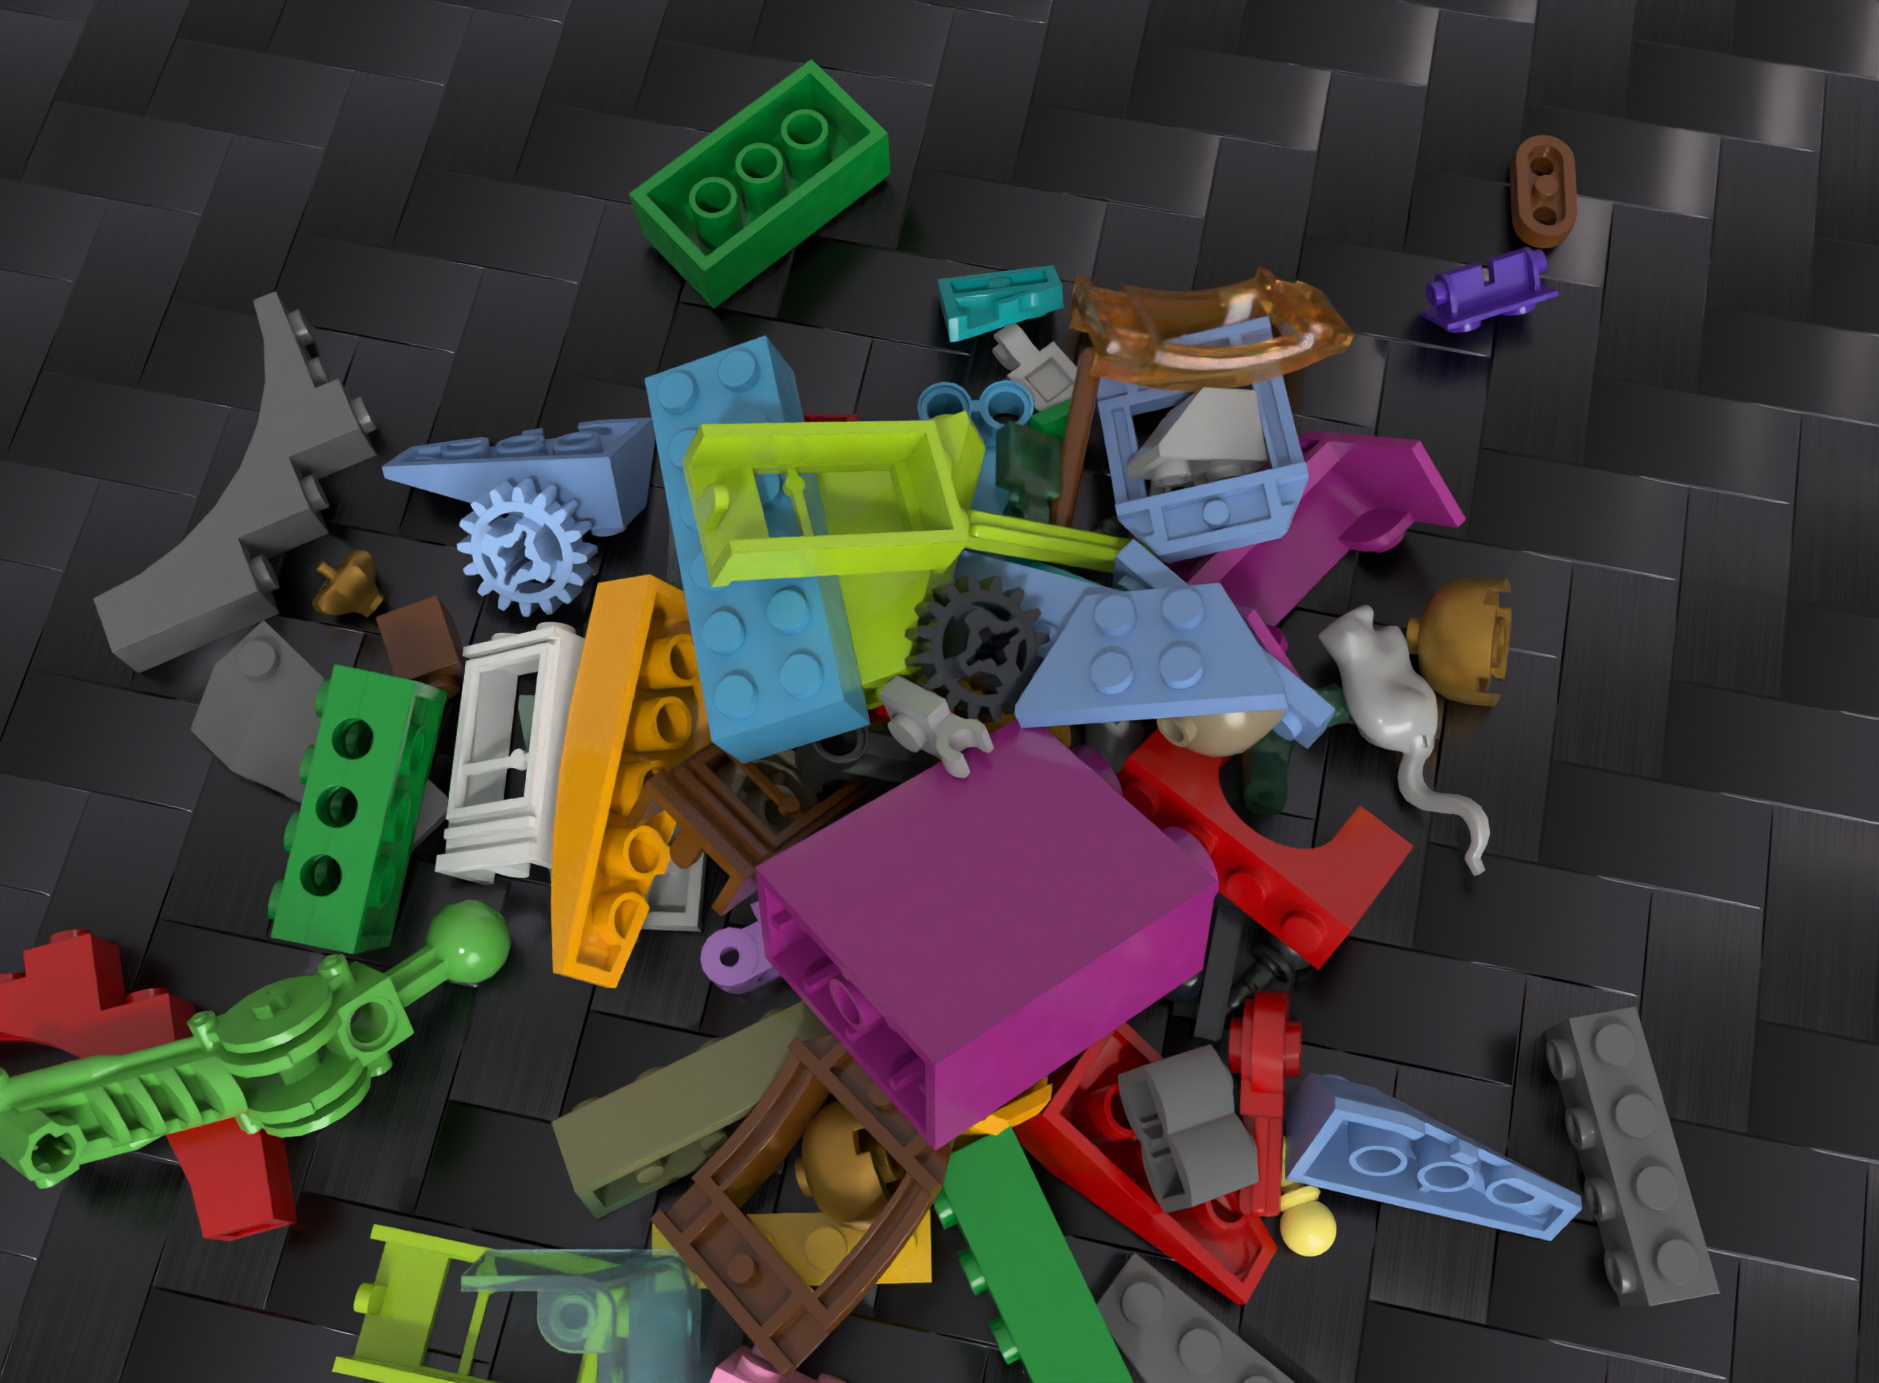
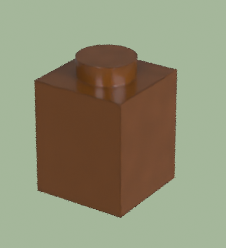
(424, 645)

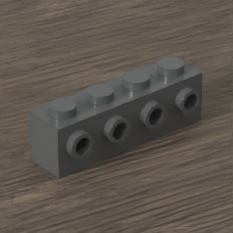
(1629, 1160)

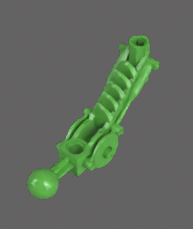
(270, 1061)

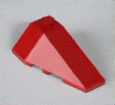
(1094, 1150)

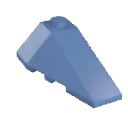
(1389, 1152)

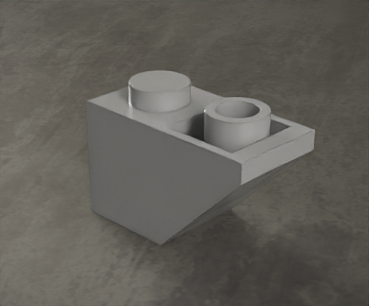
(1204, 439)

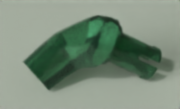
(1267, 762)

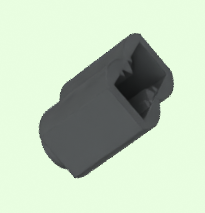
(1188, 1128)

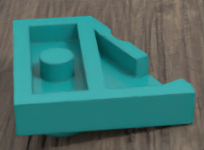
(997, 299)

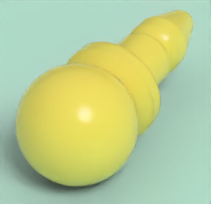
(1305, 1222)

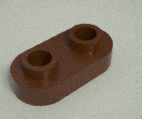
(1545, 196)

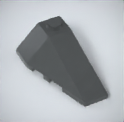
(264, 717)

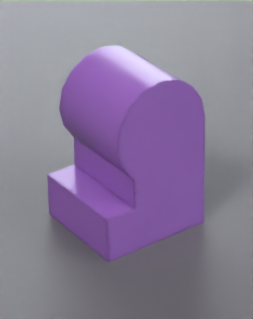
(737, 959)

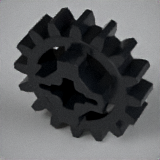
(955, 631)

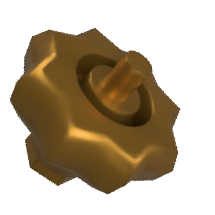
(348, 586)

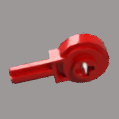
(1265, 1052)

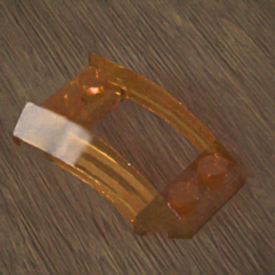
(1134, 323)

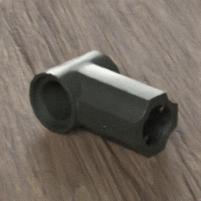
(869, 759)

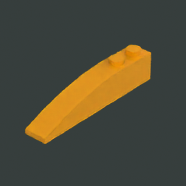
(628, 718)

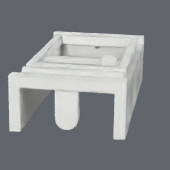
(483, 828)

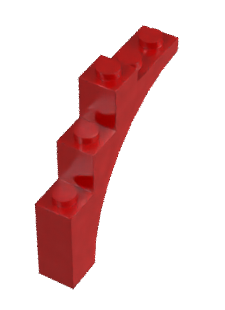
(79, 1004)

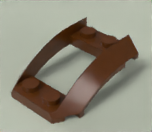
(740, 1262)

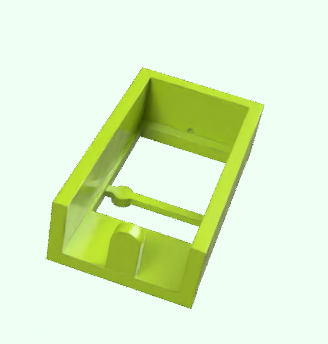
(732, 521)
(404, 1309)

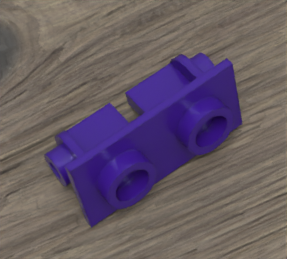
(1464, 299)

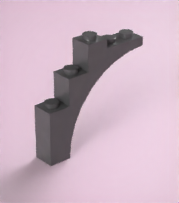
(222, 570)

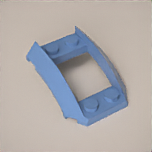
(1217, 513)

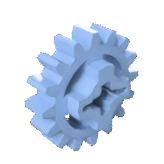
(551, 544)

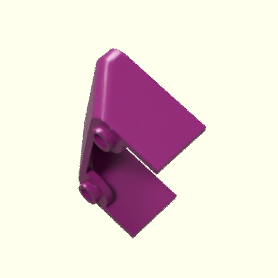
(1356, 498)

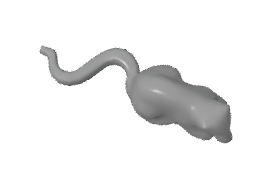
(1397, 713)

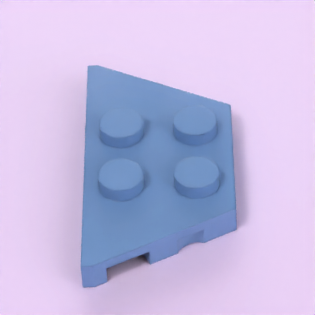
(1151, 659)

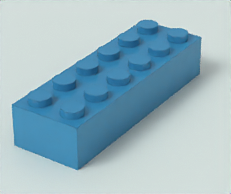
(767, 650)

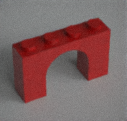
(1295, 893)

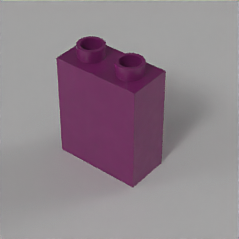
(986, 924)

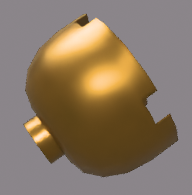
(1463, 639)
(845, 1168)

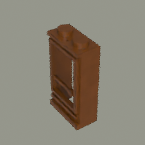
(725, 827)

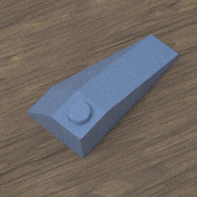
(598, 467)

